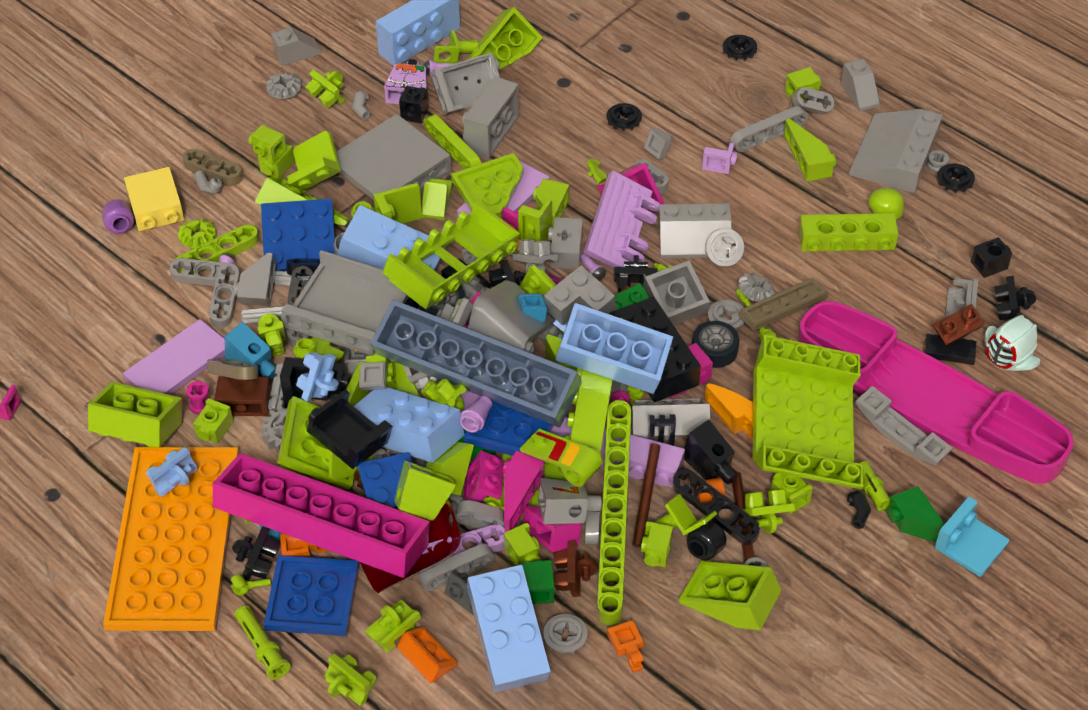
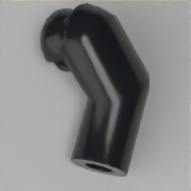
(862, 507)

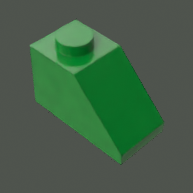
(914, 514)
(540, 581)

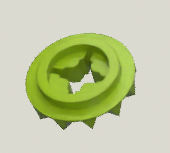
(192, 241)

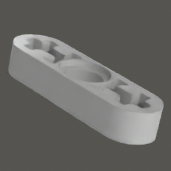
(462, 563)

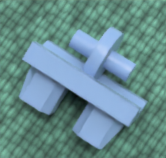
(320, 376)
(172, 472)

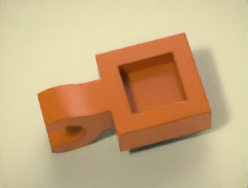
(294, 547)
(627, 640)

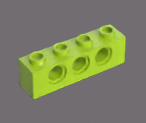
(848, 232)

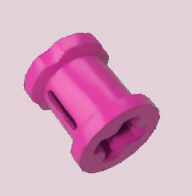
(201, 394)

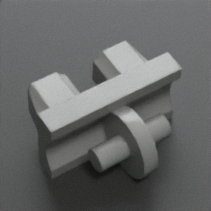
(534, 253)

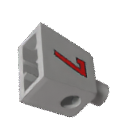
(564, 502)

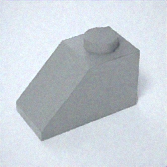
(293, 46)
(860, 85)
(257, 282)

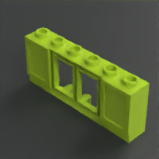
(479, 233)

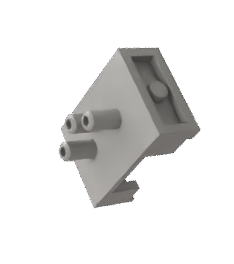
(463, 82)

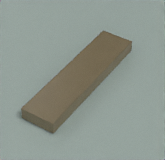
(783, 304)

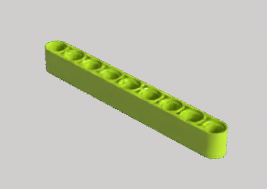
(614, 520)

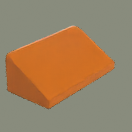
(426, 653)

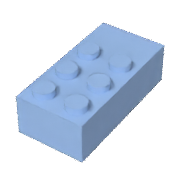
(415, 28)
(374, 237)
(614, 348)
(418, 424)
(508, 628)

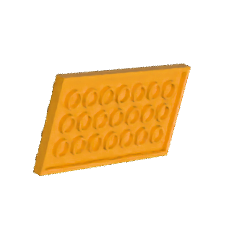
(170, 548)

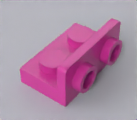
(484, 477)

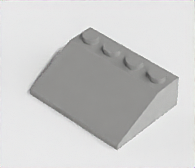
(897, 148)

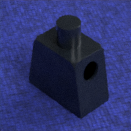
(710, 453)

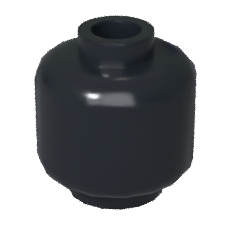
(706, 541)

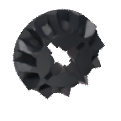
(740, 41)
(627, 111)
(957, 171)

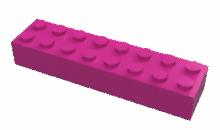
(321, 514)

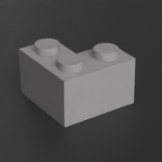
(578, 288)

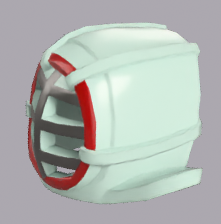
(1017, 337)

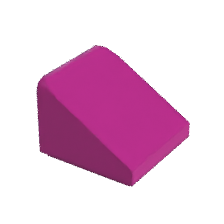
(9, 403)

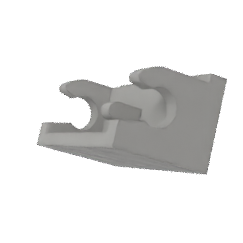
(961, 297)

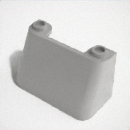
(500, 317)

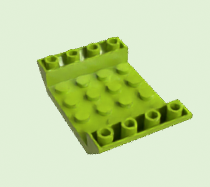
(805, 411)

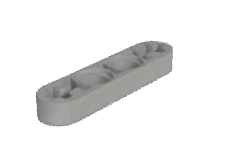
(749, 138)

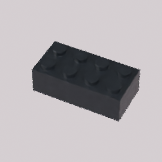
(681, 367)

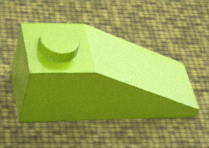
(809, 152)

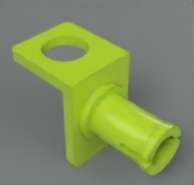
(454, 47)
(682, 517)

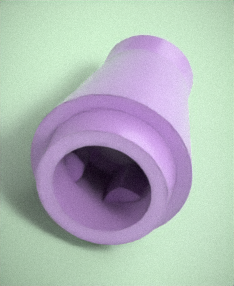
(475, 415)

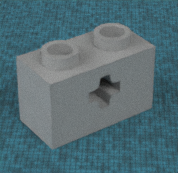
(566, 242)

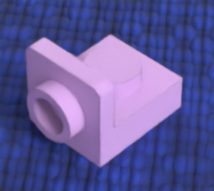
(719, 160)

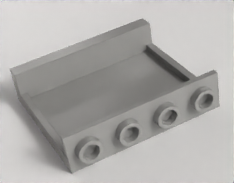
(392, 158)
(343, 303)

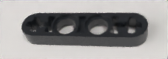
(719, 502)

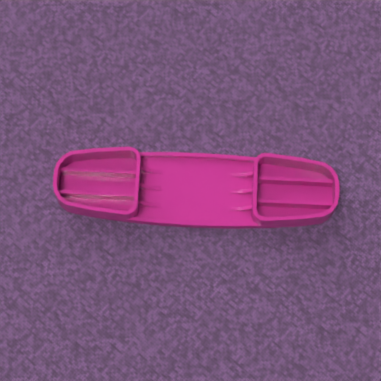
(940, 399)

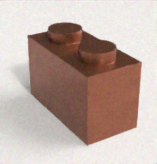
(244, 396)

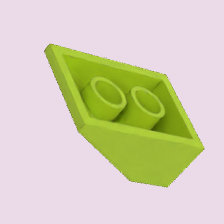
(732, 593)

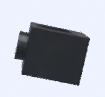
(413, 104)
(991, 257)

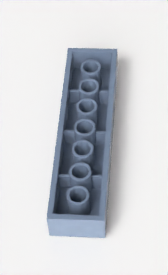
(477, 363)

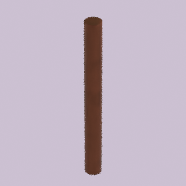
(646, 494)
(739, 497)

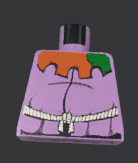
(404, 75)

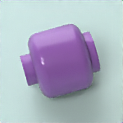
(118, 216)

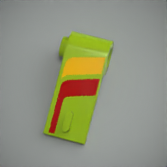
(576, 460)

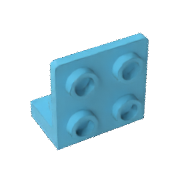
(970, 540)

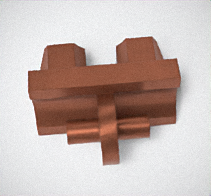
(958, 325)
(576, 567)

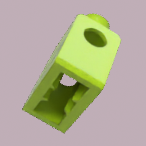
(422, 491)

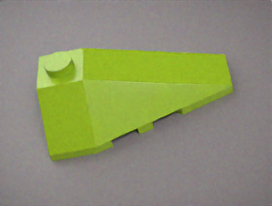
(508, 38)
(278, 190)

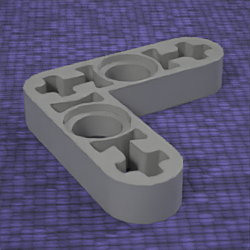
(216, 279)

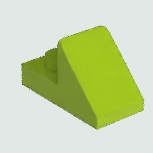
(436, 198)

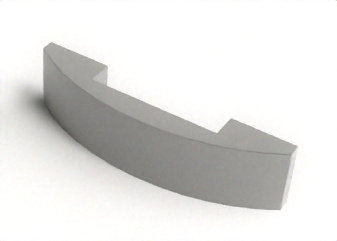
(457, 314)
(899, 430)

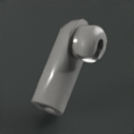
(358, 105)
(204, 185)

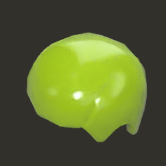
(886, 201)

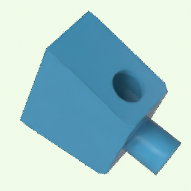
(247, 347)

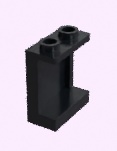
(293, 369)
(347, 430)

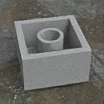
(678, 292)

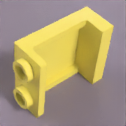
(154, 199)

